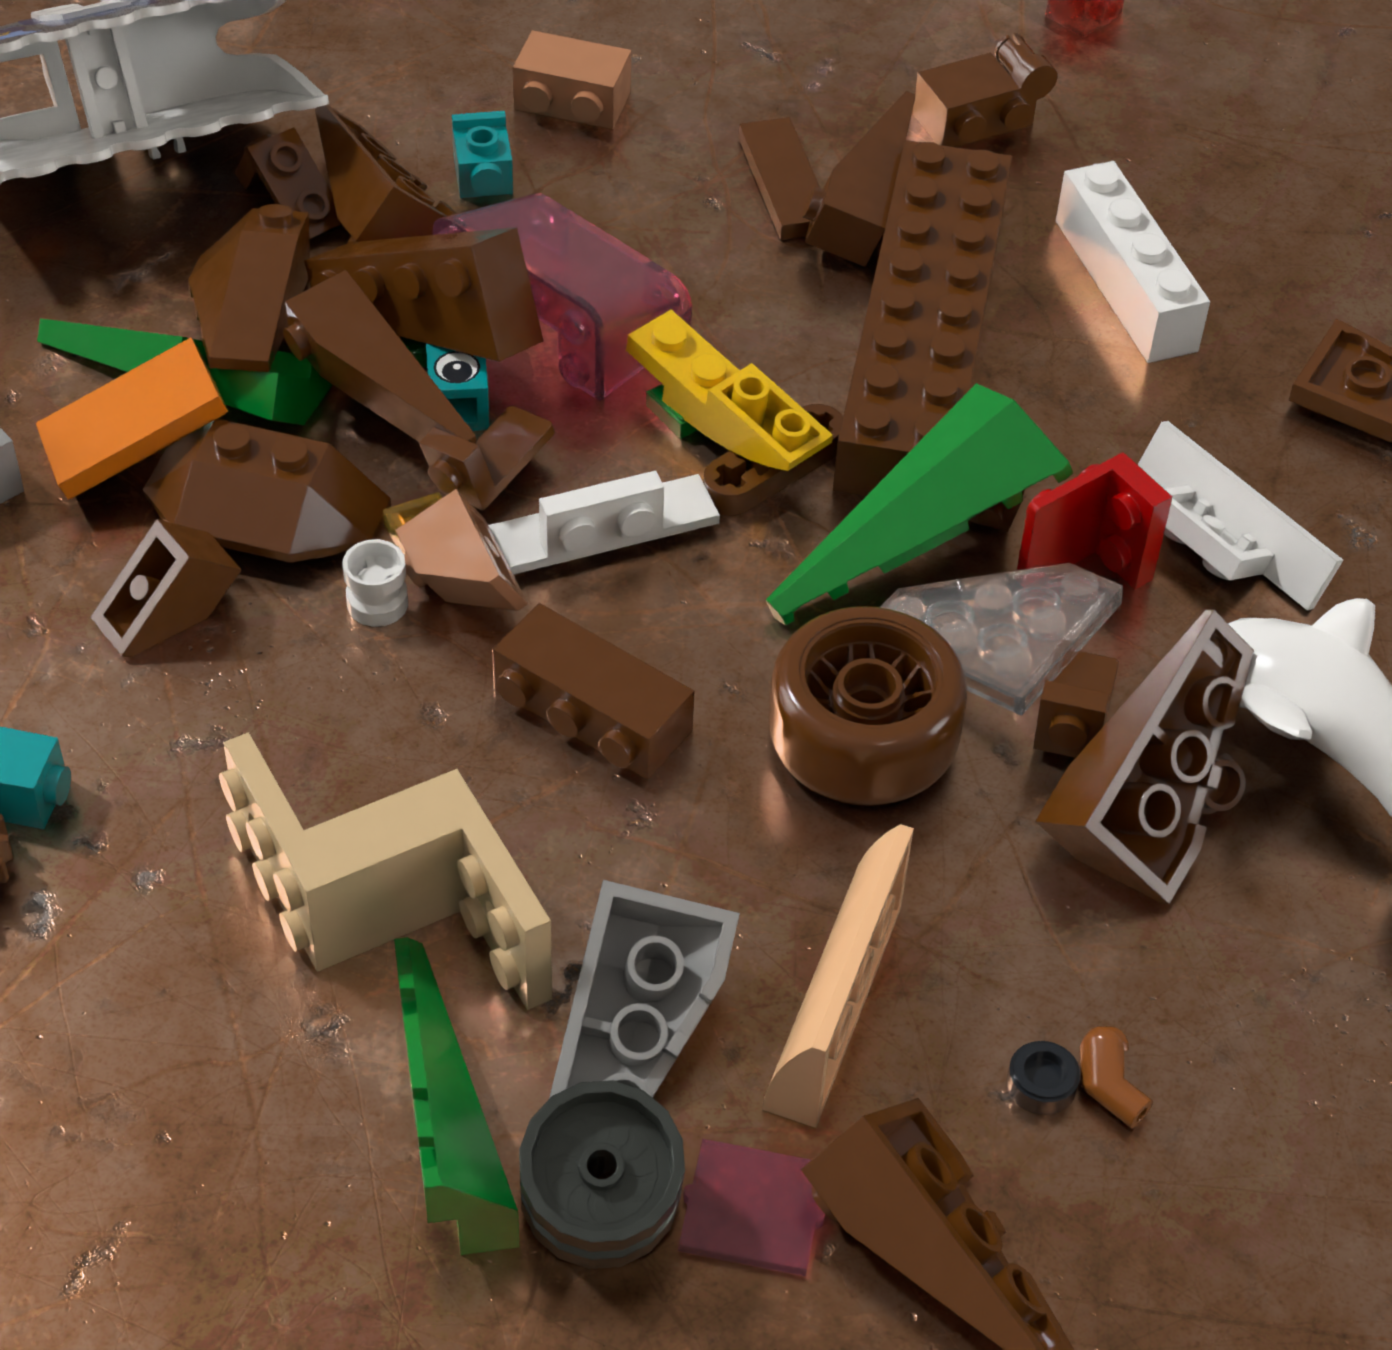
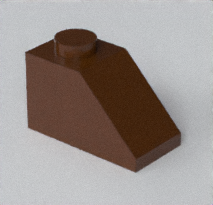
(164, 587)

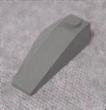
(642, 986)

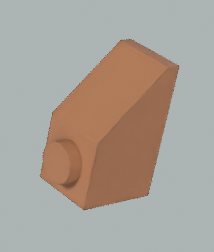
(458, 556)

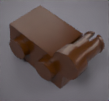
(981, 96)

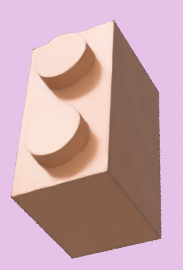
(572, 79)

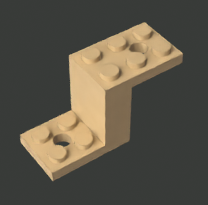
(388, 872)

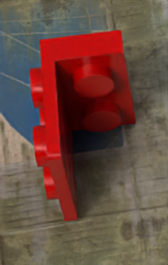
(1102, 511)

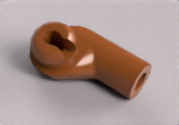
(1103, 1075)

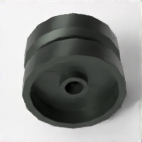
(571, 1144)

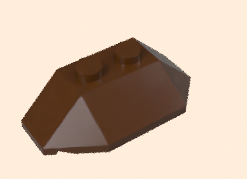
(266, 492)

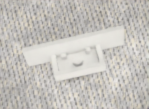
(604, 519)
(1233, 523)

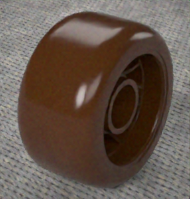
(867, 705)

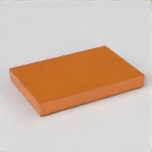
(130, 418)

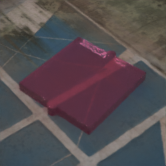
(750, 1208)

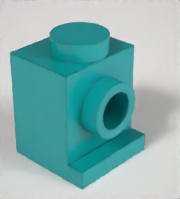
(482, 154)

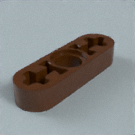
(760, 480)

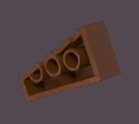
(445, 288)

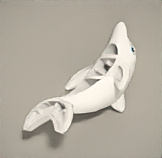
(1324, 689)

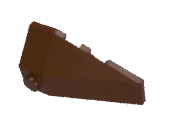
(368, 188)
(1143, 779)

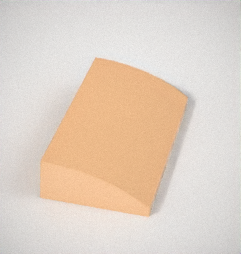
(841, 982)

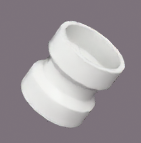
(375, 582)

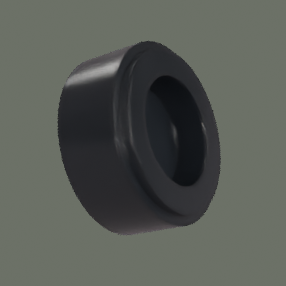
(1043, 1077)

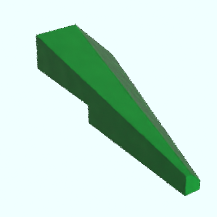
(283, 394)
(965, 464)
(455, 1144)

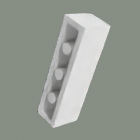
(1132, 262)

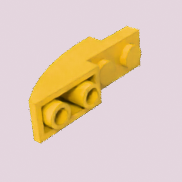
(724, 403)

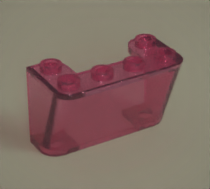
(582, 286)

